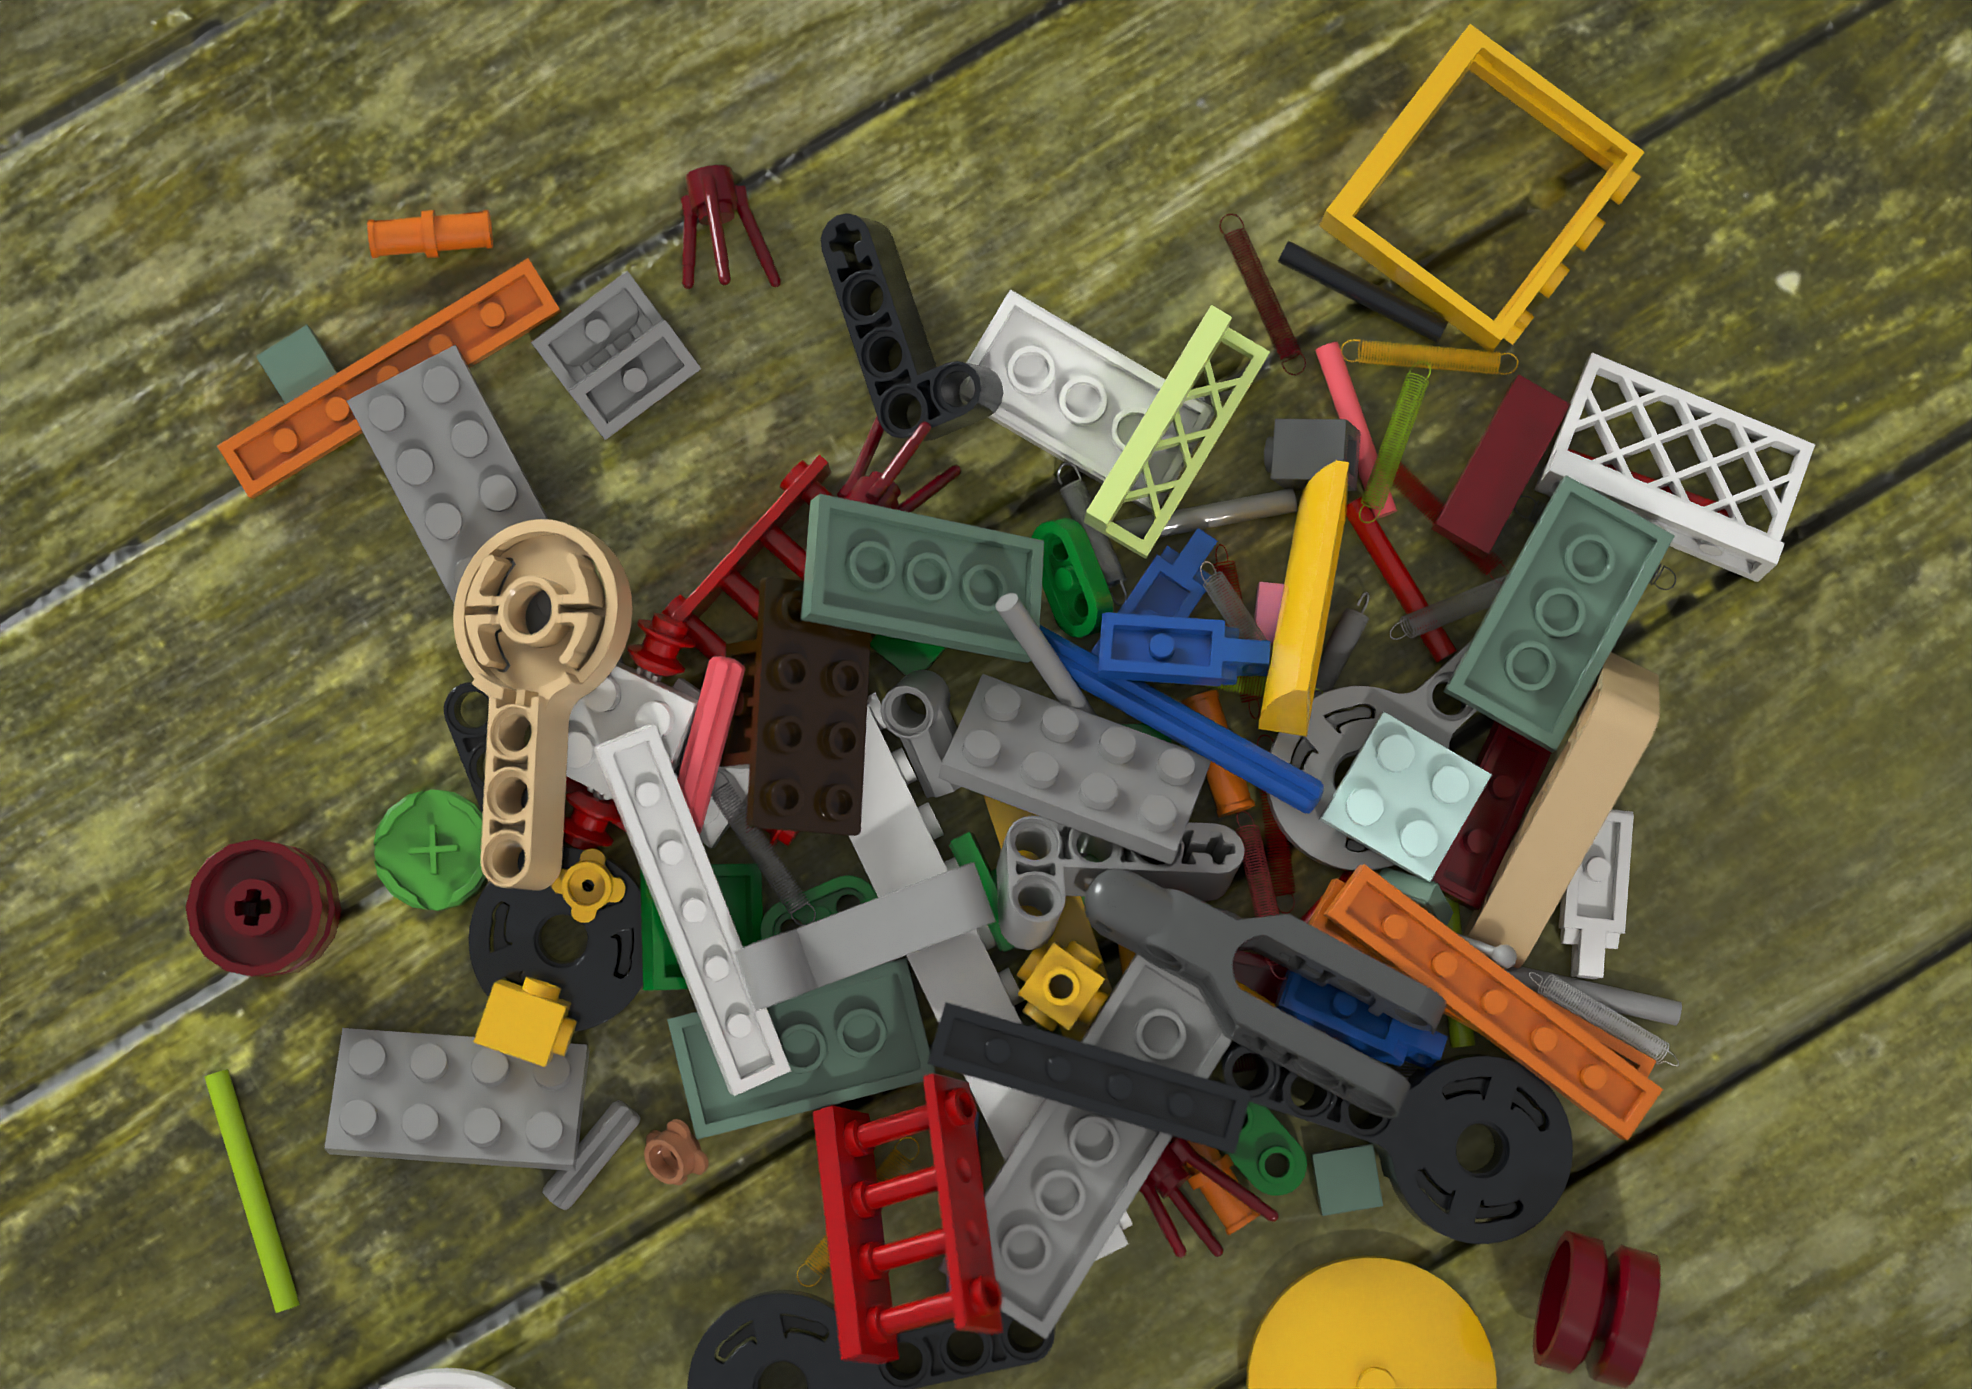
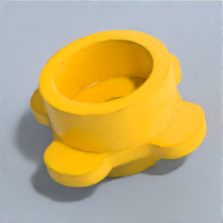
(605, 890)

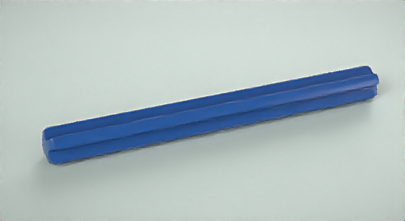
(1191, 729)

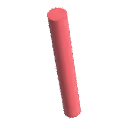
(1349, 408)

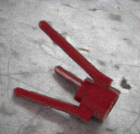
(713, 199)
(879, 487)
(1170, 1174)

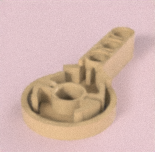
(543, 679)

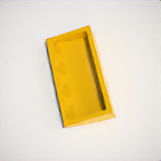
(1306, 602)

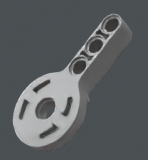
(1330, 748)

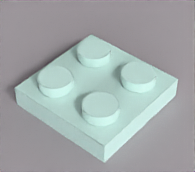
(1405, 797)

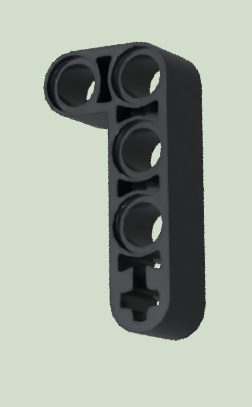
(893, 323)

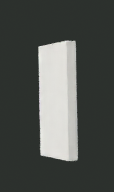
(1075, 393)

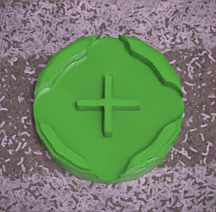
(431, 850)

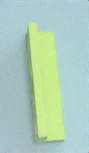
(1155, 423)

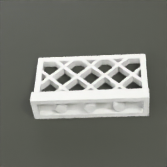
(1696, 528)

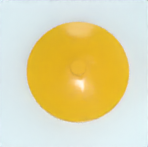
(1370, 1328)

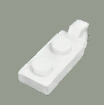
(1597, 897)

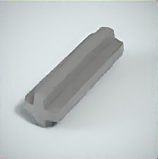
(592, 1154)

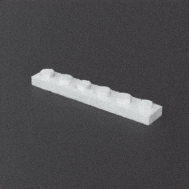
(690, 906)

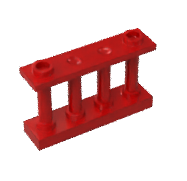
(799, 486)
(855, 1227)

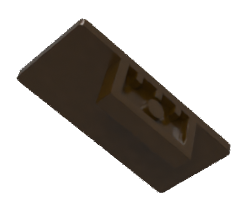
(800, 717)

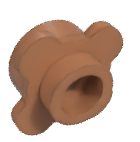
(674, 1153)

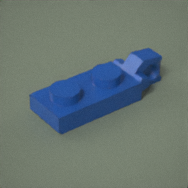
(1171, 582)
(1177, 650)
(1351, 1024)

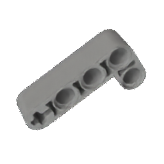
(1201, 868)
(864, 936)

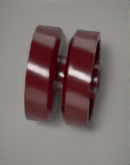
(227, 903)
(1597, 1309)

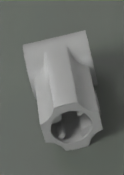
(923, 736)

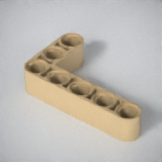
(1571, 807)

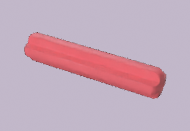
(709, 734)

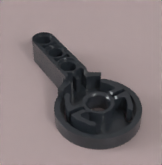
(519, 923)
(1525, 1164)
(821, 1361)

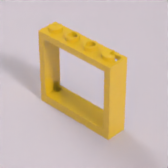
(1543, 102)

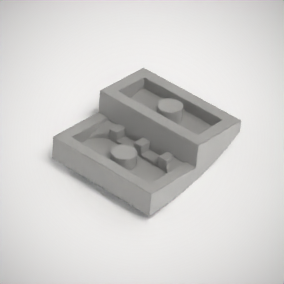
(615, 355)

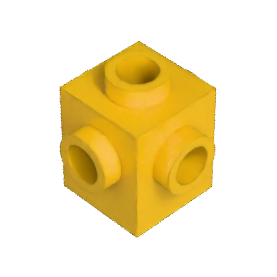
(1080, 967)

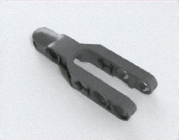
(1200, 947)

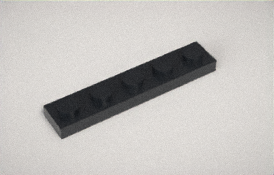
(1089, 1077)

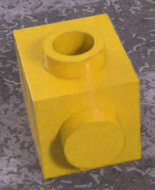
(526, 1021)

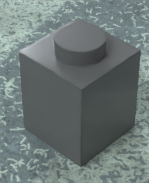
(1307, 446)

